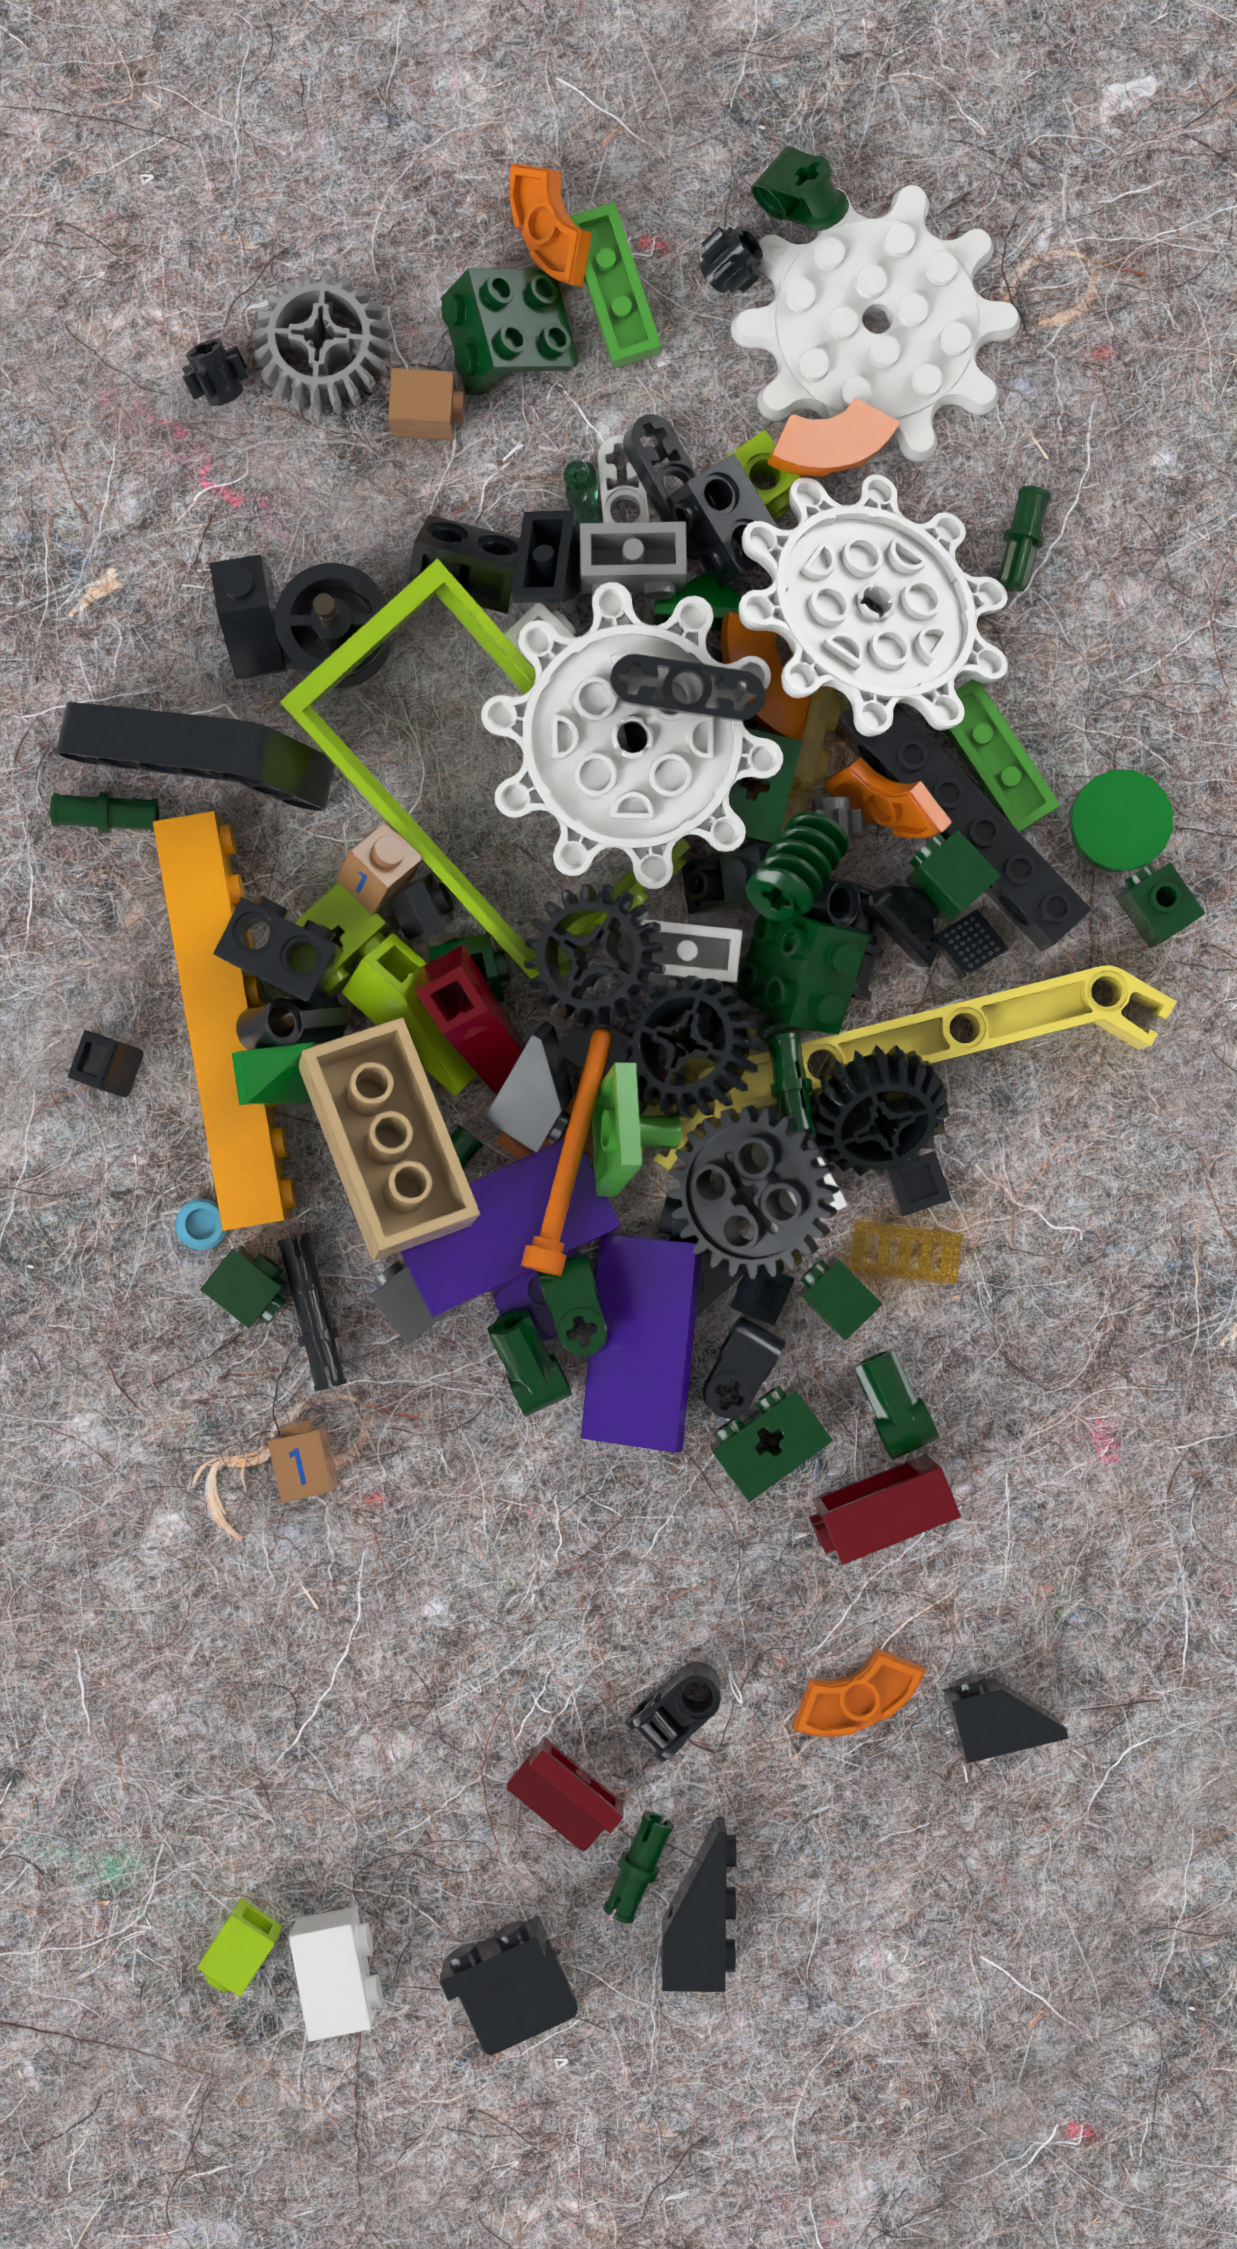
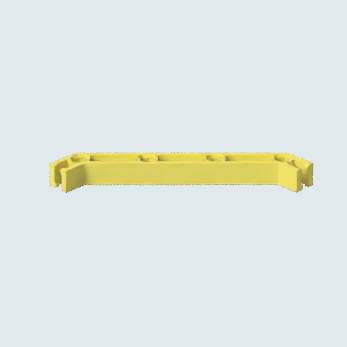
(996, 1022)

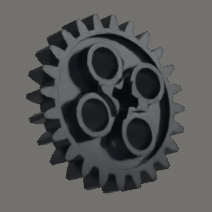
(789, 1167)

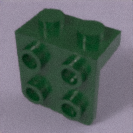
(506, 325)
(802, 971)

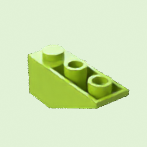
(386, 991)

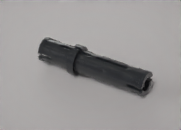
(312, 1312)

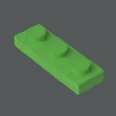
(617, 289)
(999, 760)

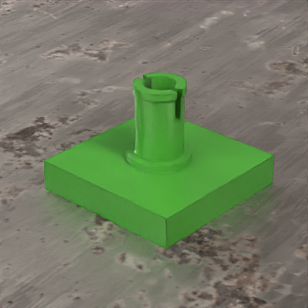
(622, 1132)

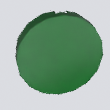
(1120, 820)

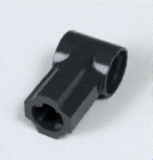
(291, 1023)

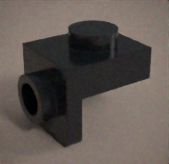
(423, 907)

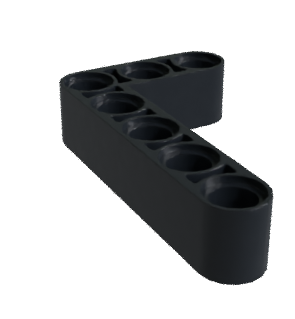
(197, 748)

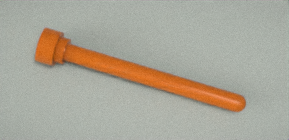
(546, 1250)

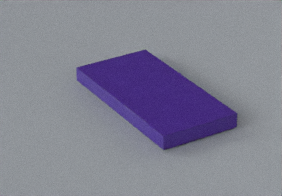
(511, 1213)
(643, 1371)

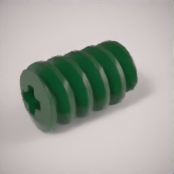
(797, 866)

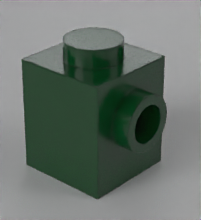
(1159, 903)
(247, 1287)

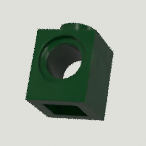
(838, 1296)

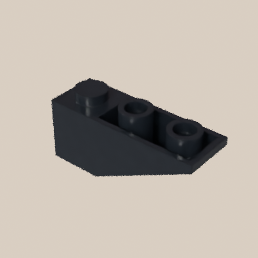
(694, 1926)

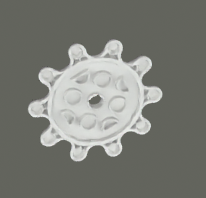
(877, 267)
(905, 567)
(573, 751)

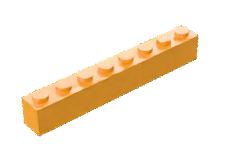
(200, 902)

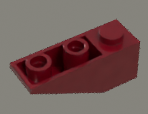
(470, 1015)

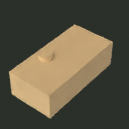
(387, 1138)

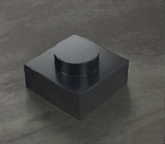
(918, 1184)
(762, 1296)

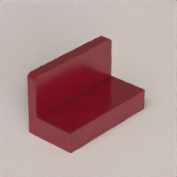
(565, 1795)

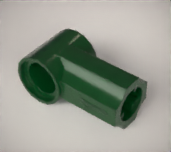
(532, 1371)
(900, 1416)

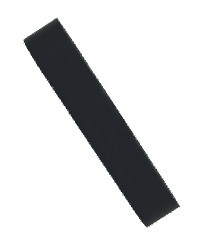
(645, 458)
(724, 706)

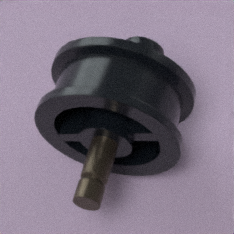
(322, 612)

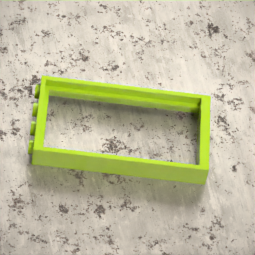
(299, 704)

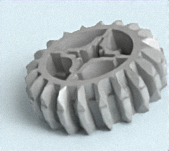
(283, 335)

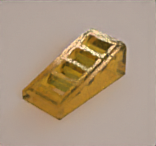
(949, 1260)

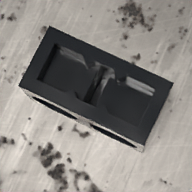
(711, 528)
(474, 556)
(274, 959)

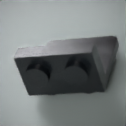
(509, 1985)

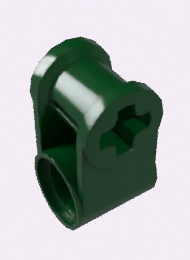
(800, 190)
(575, 1298)

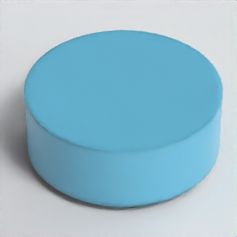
(200, 1224)

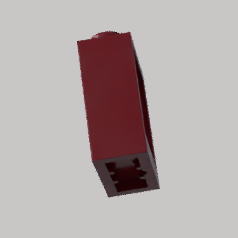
(883, 1509)

